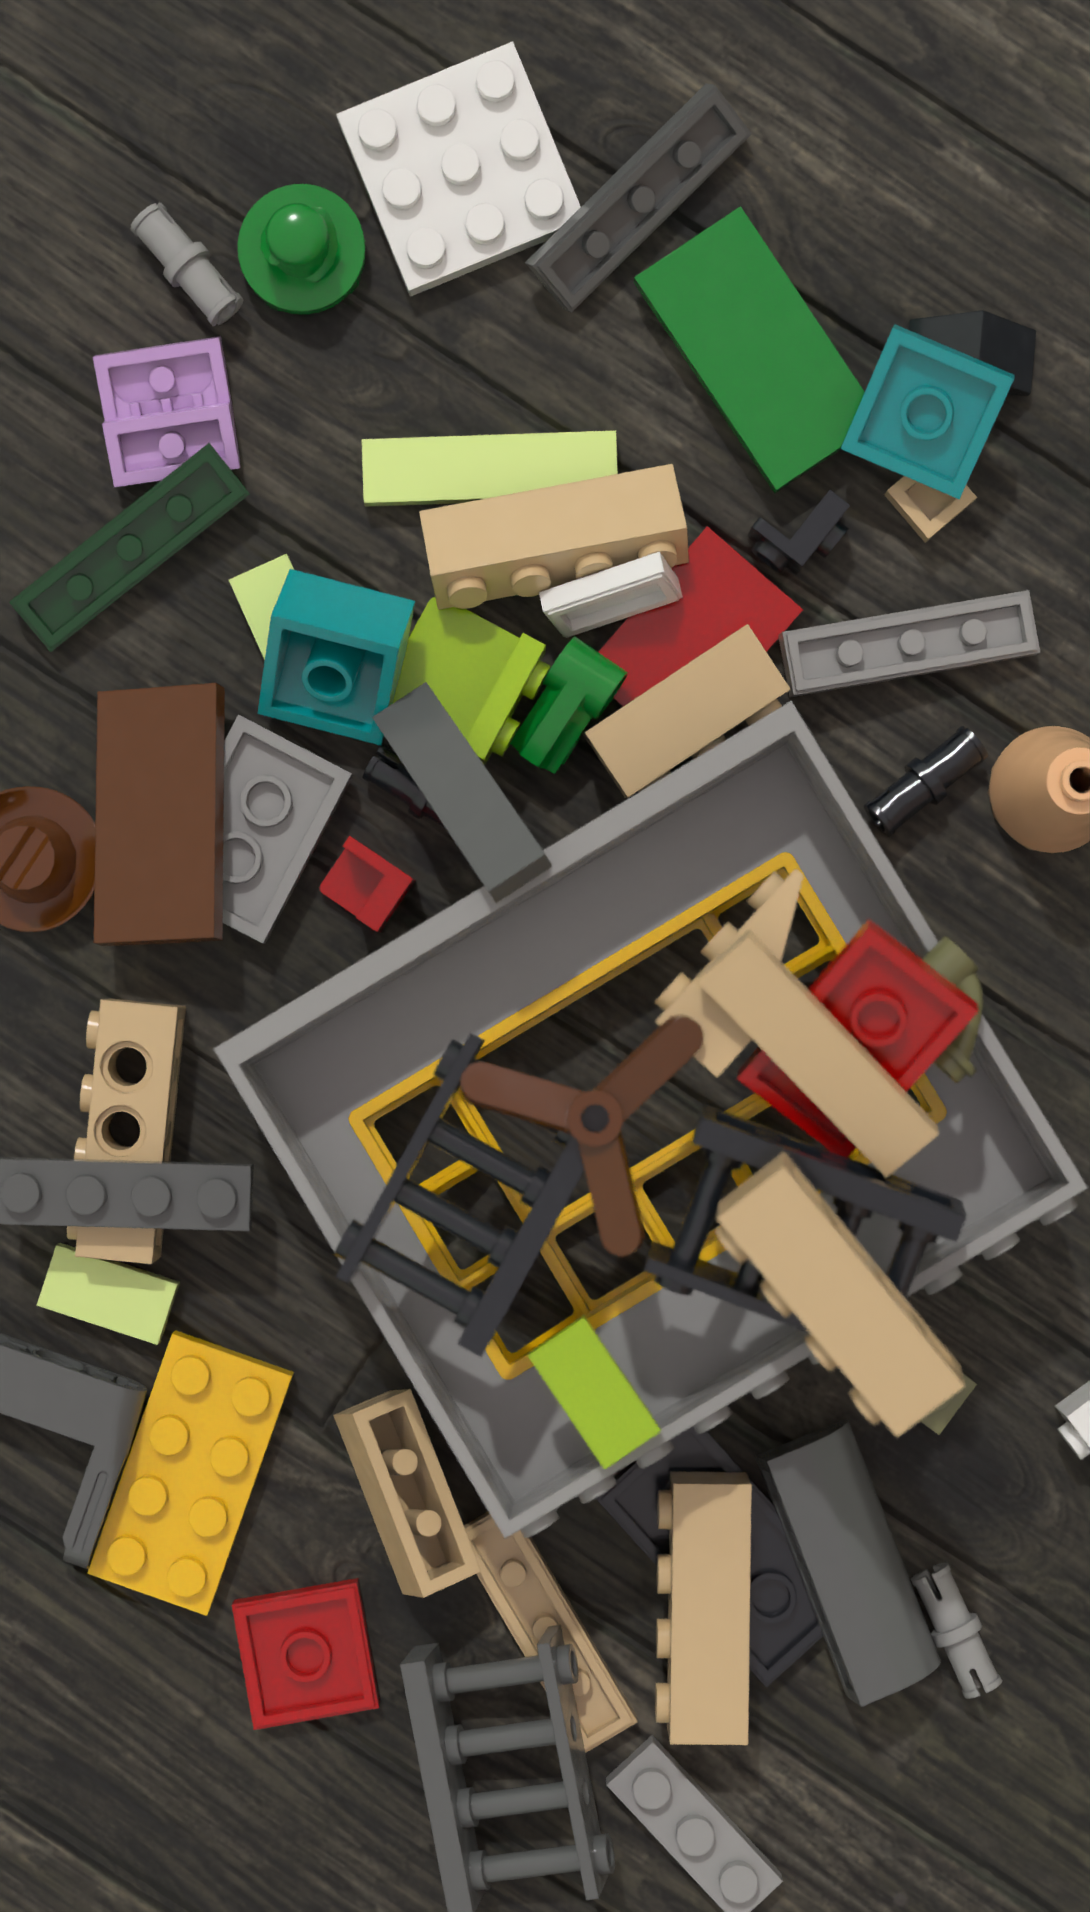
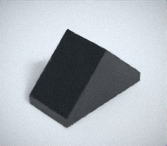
(986, 339)

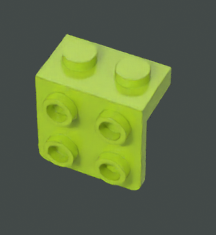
(474, 673)

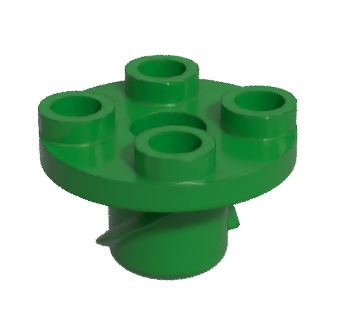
(301, 249)

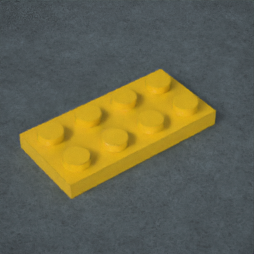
(190, 1472)

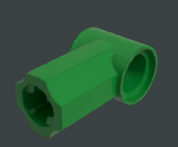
(576, 692)

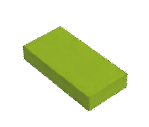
(594, 1392)

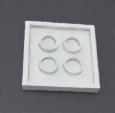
(460, 168)

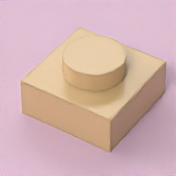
(926, 507)

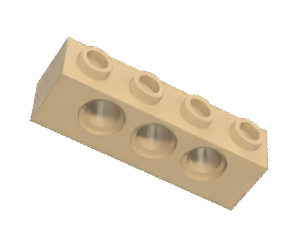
(158, 1035)

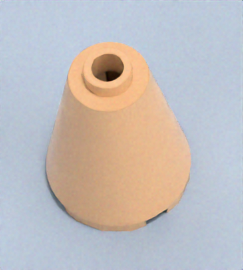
(1044, 789)

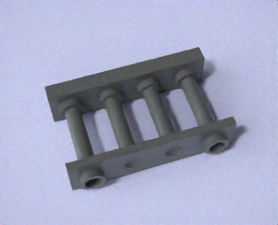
(457, 1809)

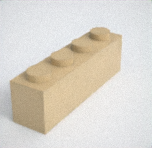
(552, 535)
(838, 1295)
(706, 1608)

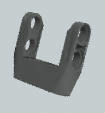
(82, 1405)

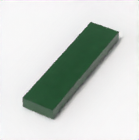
(129, 547)

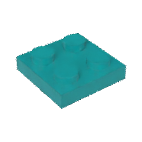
(927, 411)

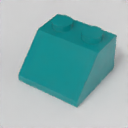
(334, 655)

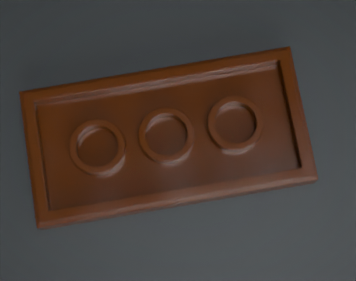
(159, 815)

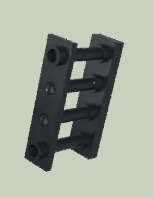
(856, 1192)
(508, 1249)

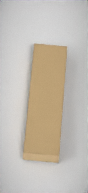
(818, 1053)
(533, 1601)

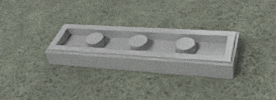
(909, 643)

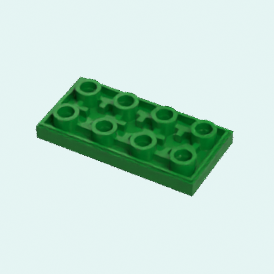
(754, 347)

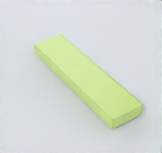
(480, 465)

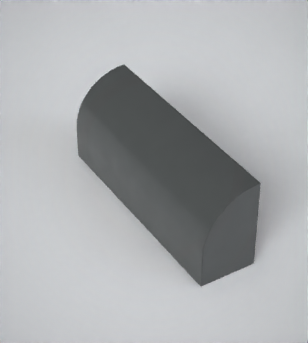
(849, 1563)

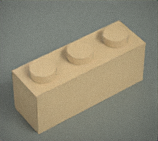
(688, 712)
(407, 1493)

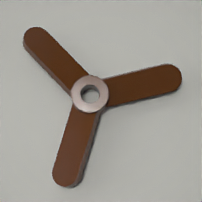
(603, 1150)

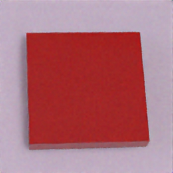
(306, 1654)

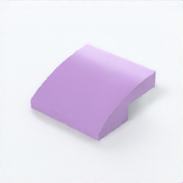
(165, 408)

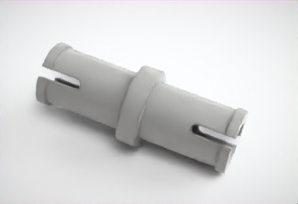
(186, 264)
(956, 1630)

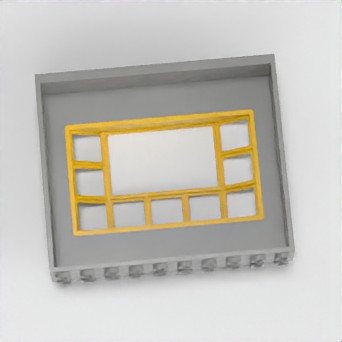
(494, 970)

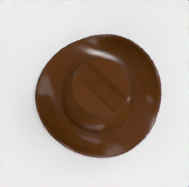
(44, 858)

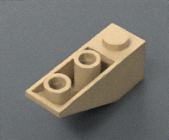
(771, 924)

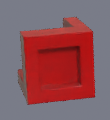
(366, 884)

